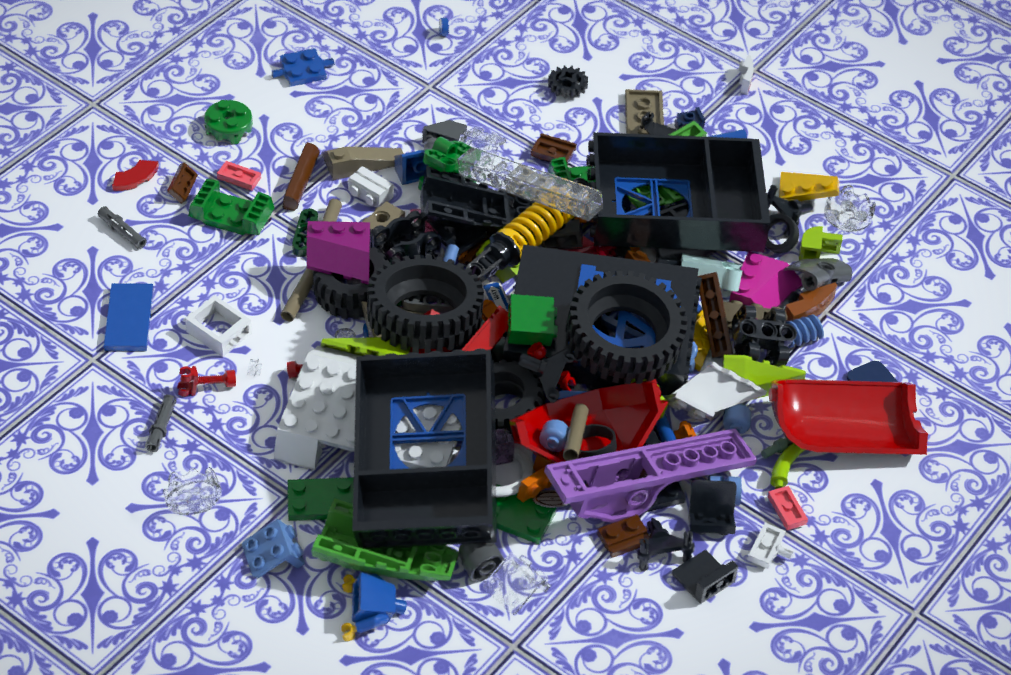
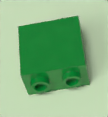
(531, 320)

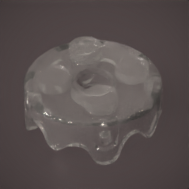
(849, 201)
(180, 489)

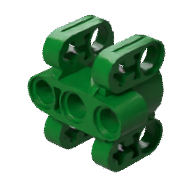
(444, 156)

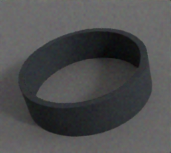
(600, 431)

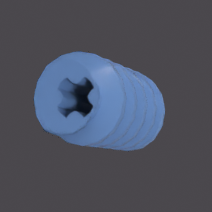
(806, 329)

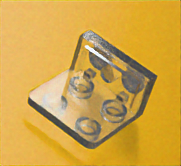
(482, 140)
(515, 582)

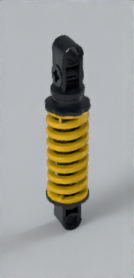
(527, 229)

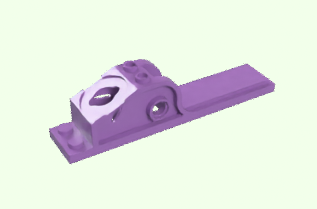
(621, 494)

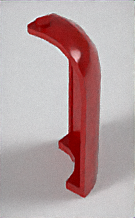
(849, 416)

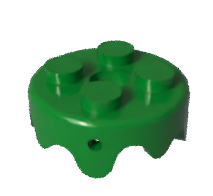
(231, 128)

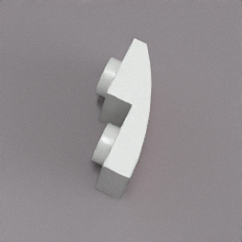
(746, 68)

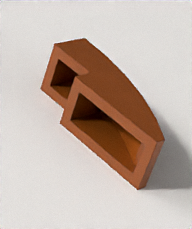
(811, 302)

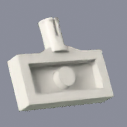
(768, 546)

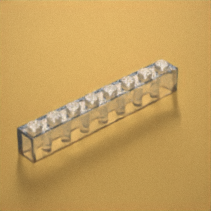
(530, 183)

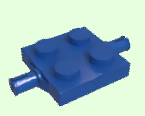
(302, 67)

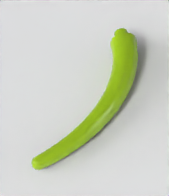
(782, 466)

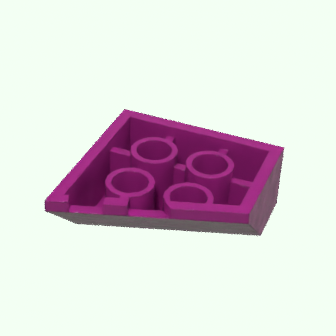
(339, 248)

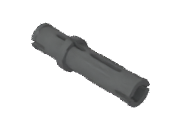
(107, 215)
(158, 428)

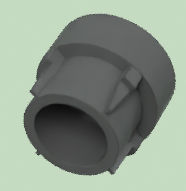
(480, 560)

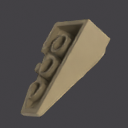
(347, 160)

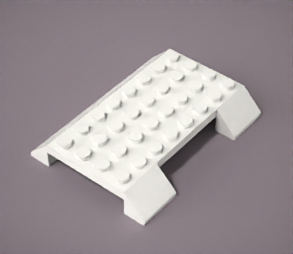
(324, 413)

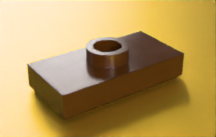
(182, 183)

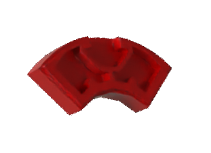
(141, 172)

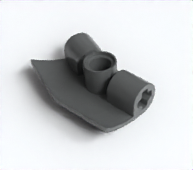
(821, 272)

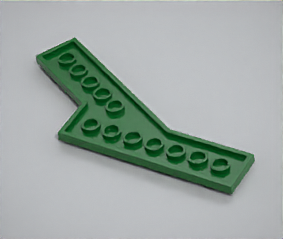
(313, 498)

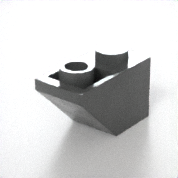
(447, 129)

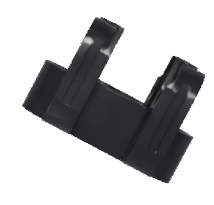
(401, 240)
(768, 334)

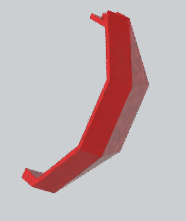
(625, 408)

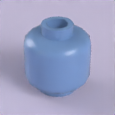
(737, 417)
(554, 435)

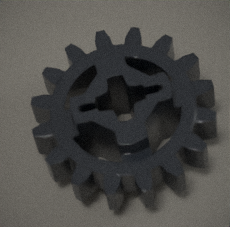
(565, 81)

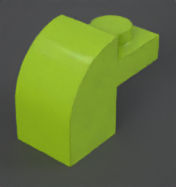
(816, 241)

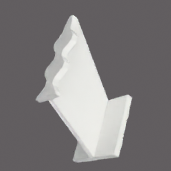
(713, 391)

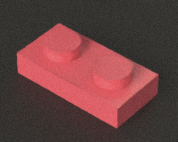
(239, 175)
(787, 508)

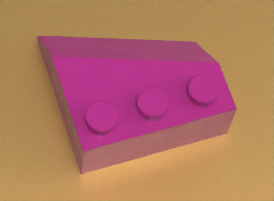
(765, 281)

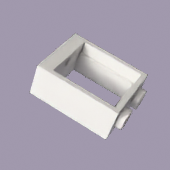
(229, 339)

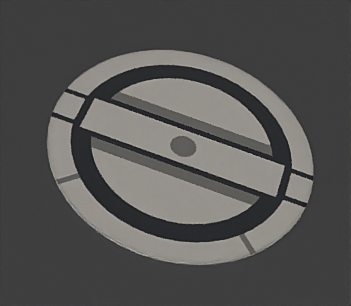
(548, 498)

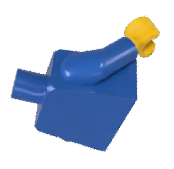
(372, 603)

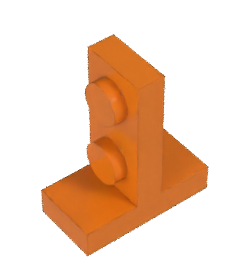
(536, 482)

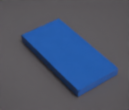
(128, 317)

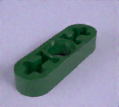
(301, 226)

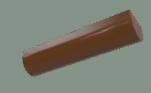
(300, 176)
(715, 316)

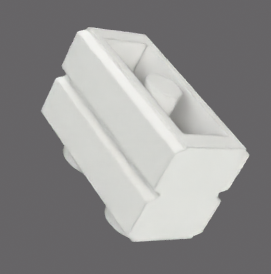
(370, 187)

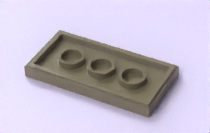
(638, 104)

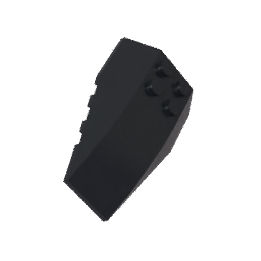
(466, 204)

